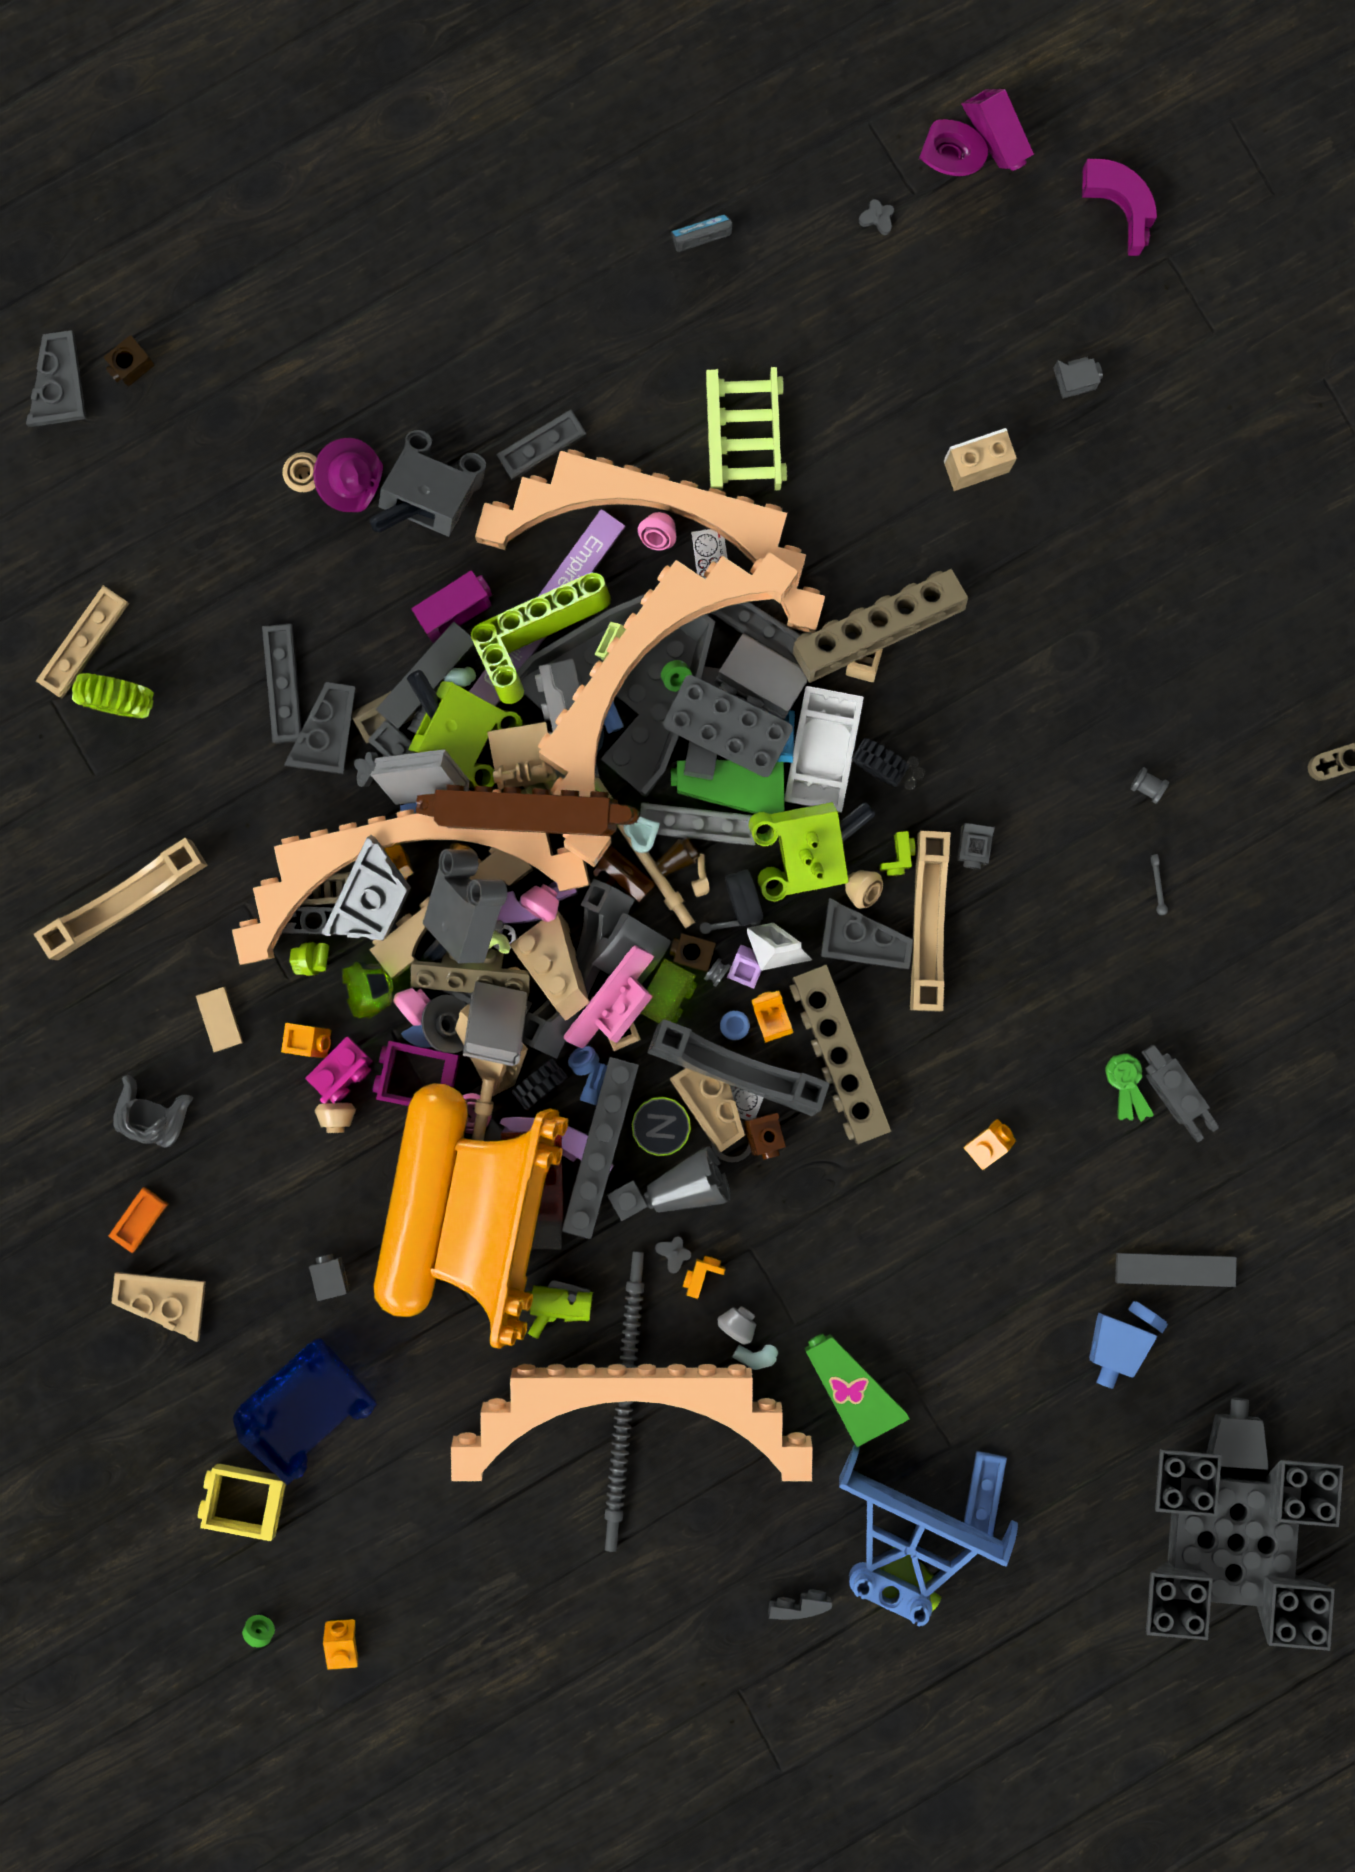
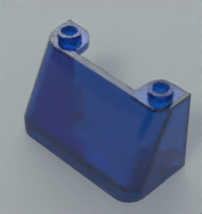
(300, 1409)

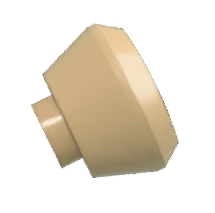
(297, 466)
(864, 888)
(335, 1116)

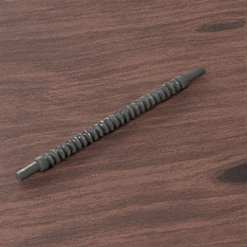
(614, 1513)

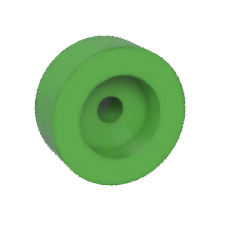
(674, 674)
(258, 1631)

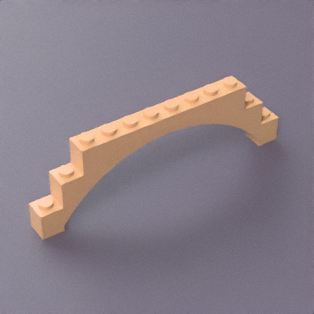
(597, 482)
(673, 603)
(313, 860)
(555, 1390)

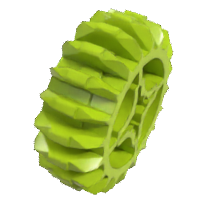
(112, 695)

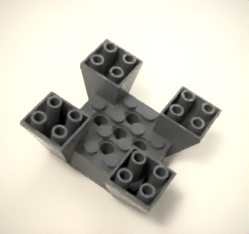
(1293, 1493)

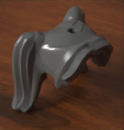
(146, 1120)

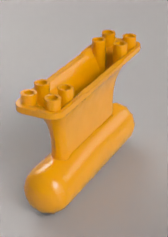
(464, 1212)

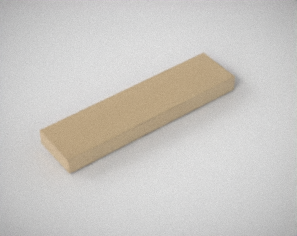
(82, 642)

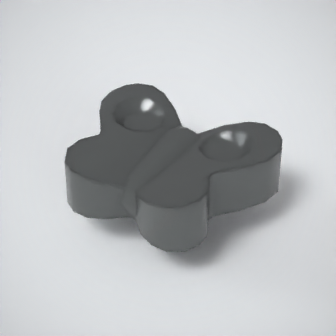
(877, 215)
(364, 768)
(674, 1253)

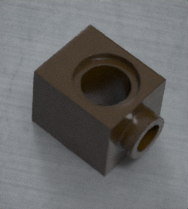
(128, 349)
(706, 952)

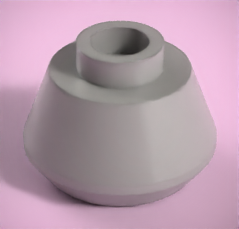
(738, 1324)

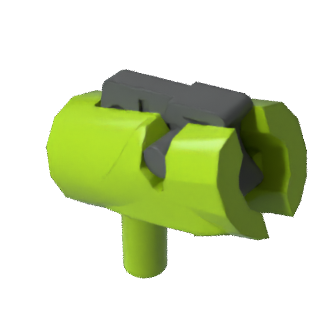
(559, 1301)

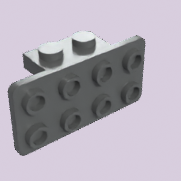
(728, 724)

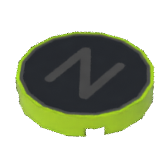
(661, 1126)

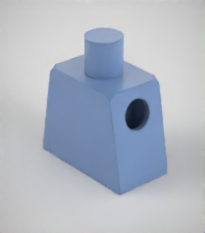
(1118, 1348)

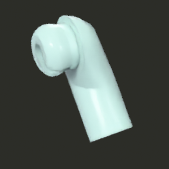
(461, 676)
(756, 1360)

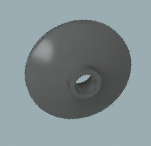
(445, 1010)

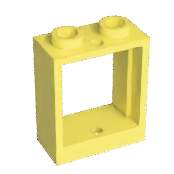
(207, 1508)

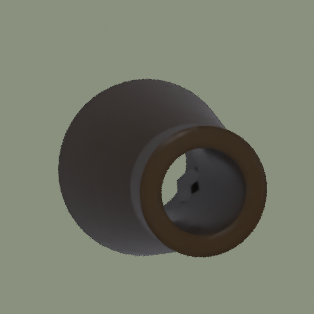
(678, 856)

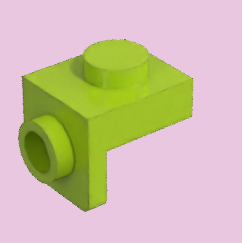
(904, 850)

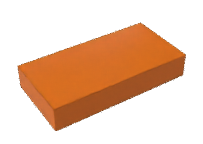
(138, 1220)

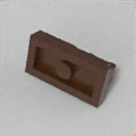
(628, 876)

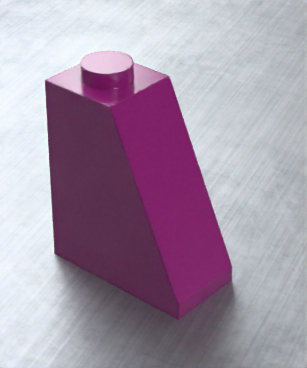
(1000, 127)

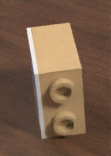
(980, 459)

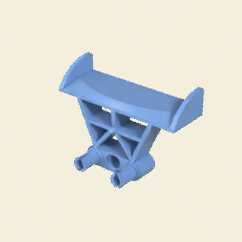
(913, 1601)

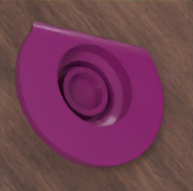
(954, 148)
(347, 474)

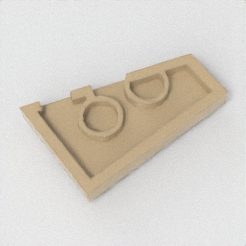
(711, 1105)
(164, 1300)

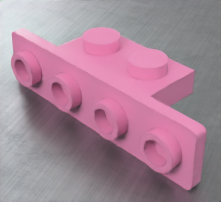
(615, 1003)

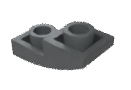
(810, 1604)

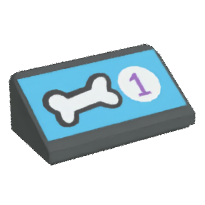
(702, 232)

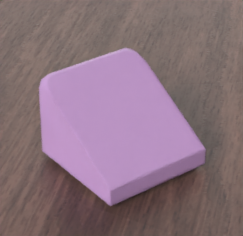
(745, 967)

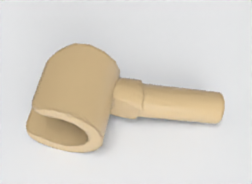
(701, 886)

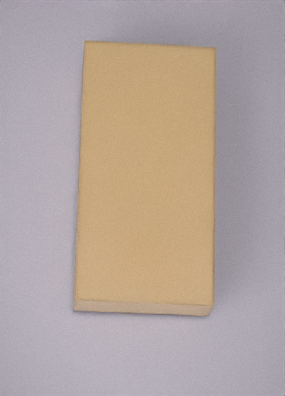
(219, 1019)

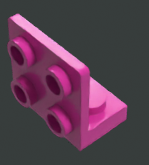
(339, 1070)

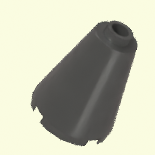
(690, 1184)

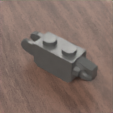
(1177, 1091)

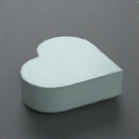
(642, 834)

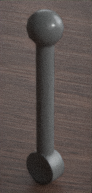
(1161, 909)
(706, 928)

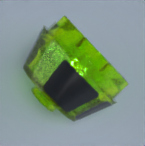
(367, 989)

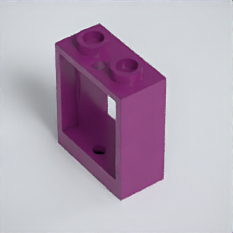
(454, 603)
(388, 1057)

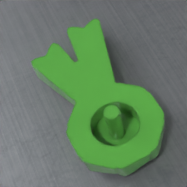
(1125, 1073)

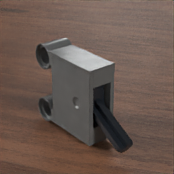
(426, 488)
(462, 910)

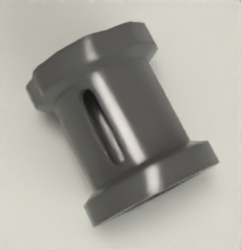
(1149, 785)

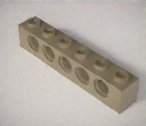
(818, 663)
(875, 1122)

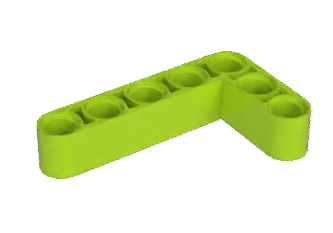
(531, 622)

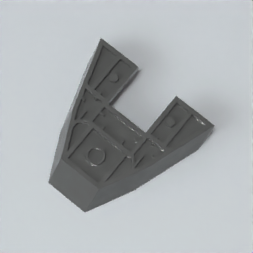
(645, 745)

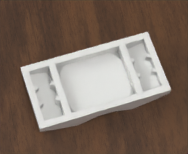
(823, 748)

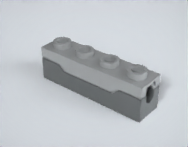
(559, 684)

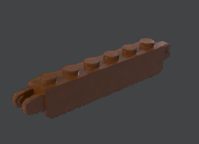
(526, 812)

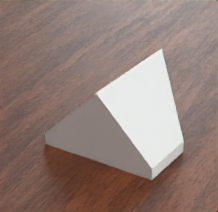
(775, 947)

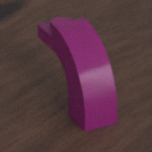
(1129, 191)

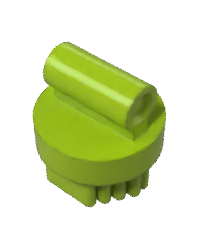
(309, 958)

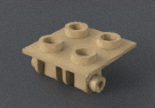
(517, 756)

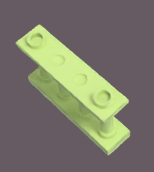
(719, 416)

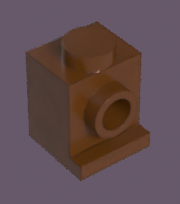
(755, 1132)

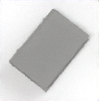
(764, 675)
(417, 774)
(495, 1024)

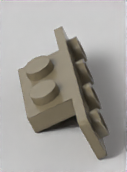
(462, 977)

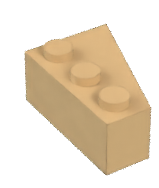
(552, 962)

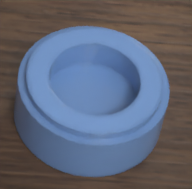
(734, 1025)
(583, 1060)

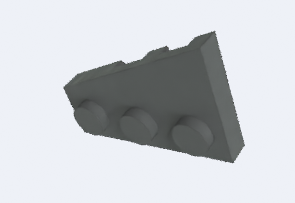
(58, 382)
(325, 734)
(862, 940)

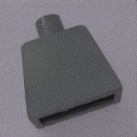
(1239, 1438)

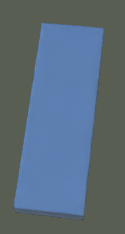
(985, 1491)

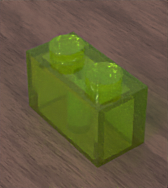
(668, 990)

